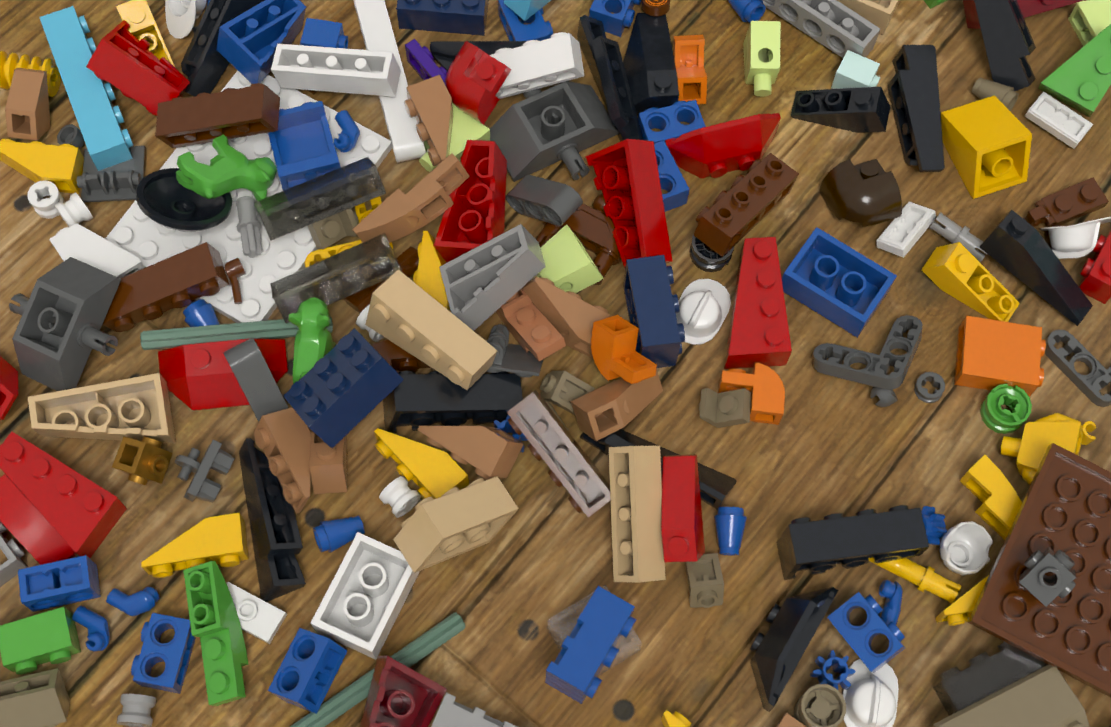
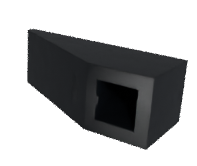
(846, 108)

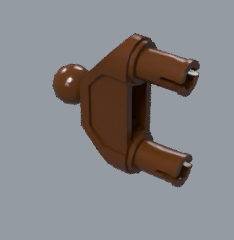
(593, 231)

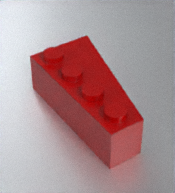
(633, 198)
(478, 202)
(759, 311)
(66, 499)

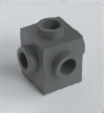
(1046, 587)

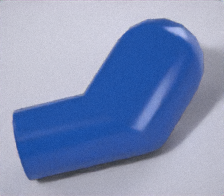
(349, 134)
(135, 603)
(892, 605)
(97, 628)

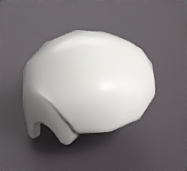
(965, 548)

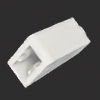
(95, 250)

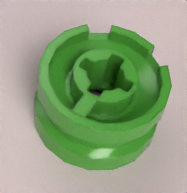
(1004, 420)

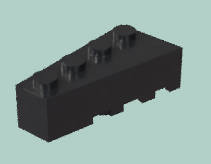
(436, 399)
(851, 540)

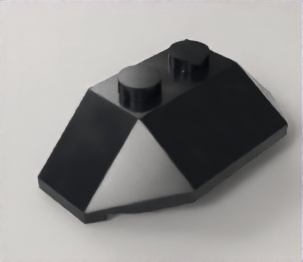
(786, 641)

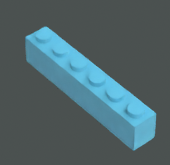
(87, 92)

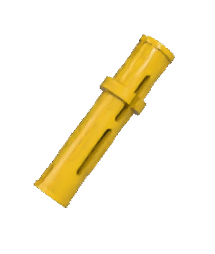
(922, 577)

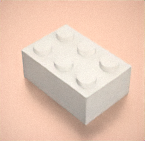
(365, 596)

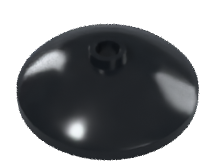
(178, 207)

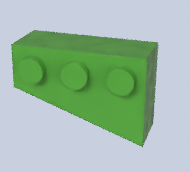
(1084, 76)

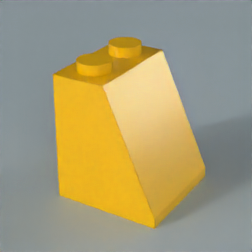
(986, 145)

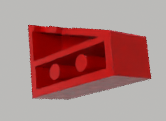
(135, 69)

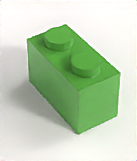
(38, 640)

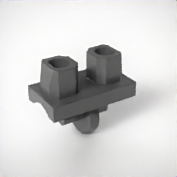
(201, 486)

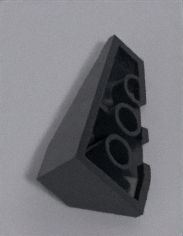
(651, 64)
(1032, 261)

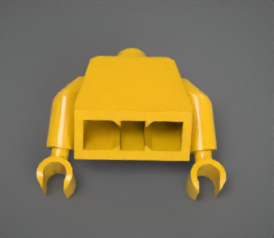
(1039, 435)

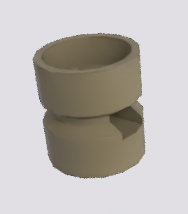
(820, 707)

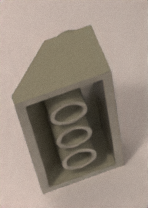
(1033, 701)

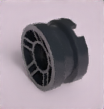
(707, 260)

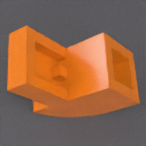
(690, 70)
(615, 351)
(765, 389)

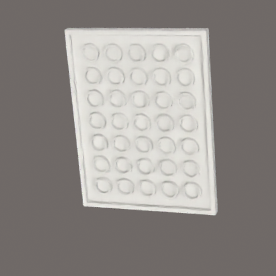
(279, 256)

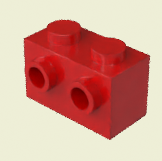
(1097, 271)

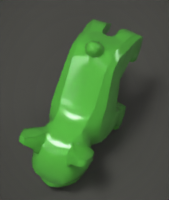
(226, 172)
(312, 337)

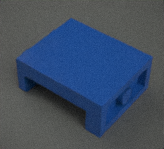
(303, 144)

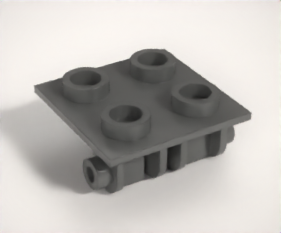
(114, 182)
(511, 356)

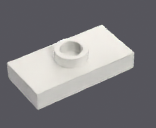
(1058, 120)
(906, 229)
(256, 615)

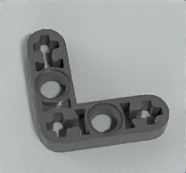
(876, 365)
(1088, 384)

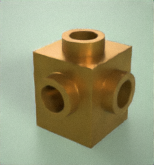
(149, 460)

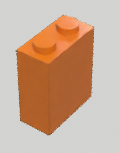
(999, 354)

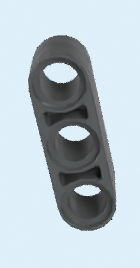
(544, 199)
(255, 378)

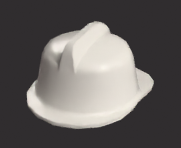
(182, 15)
(1075, 240)
(703, 310)
(871, 697)

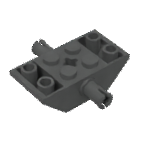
(552, 129)
(63, 323)

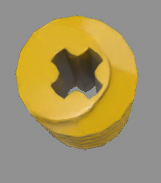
(10, 63)

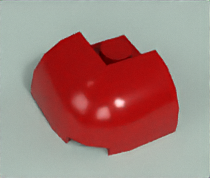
(474, 81)

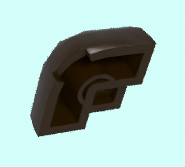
(862, 193)

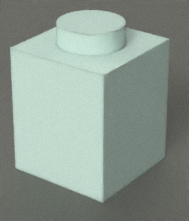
(856, 72)

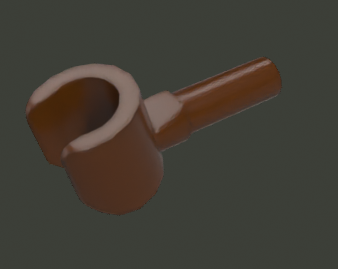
(234, 270)

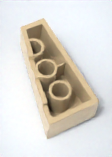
(428, 331)
(106, 411)

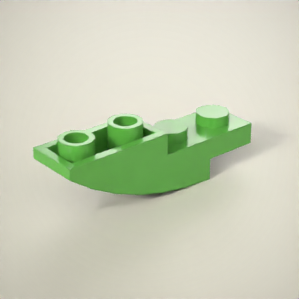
(220, 632)

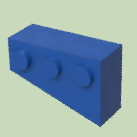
(253, 36)
(591, 645)

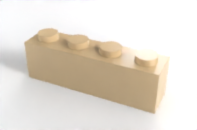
(636, 513)

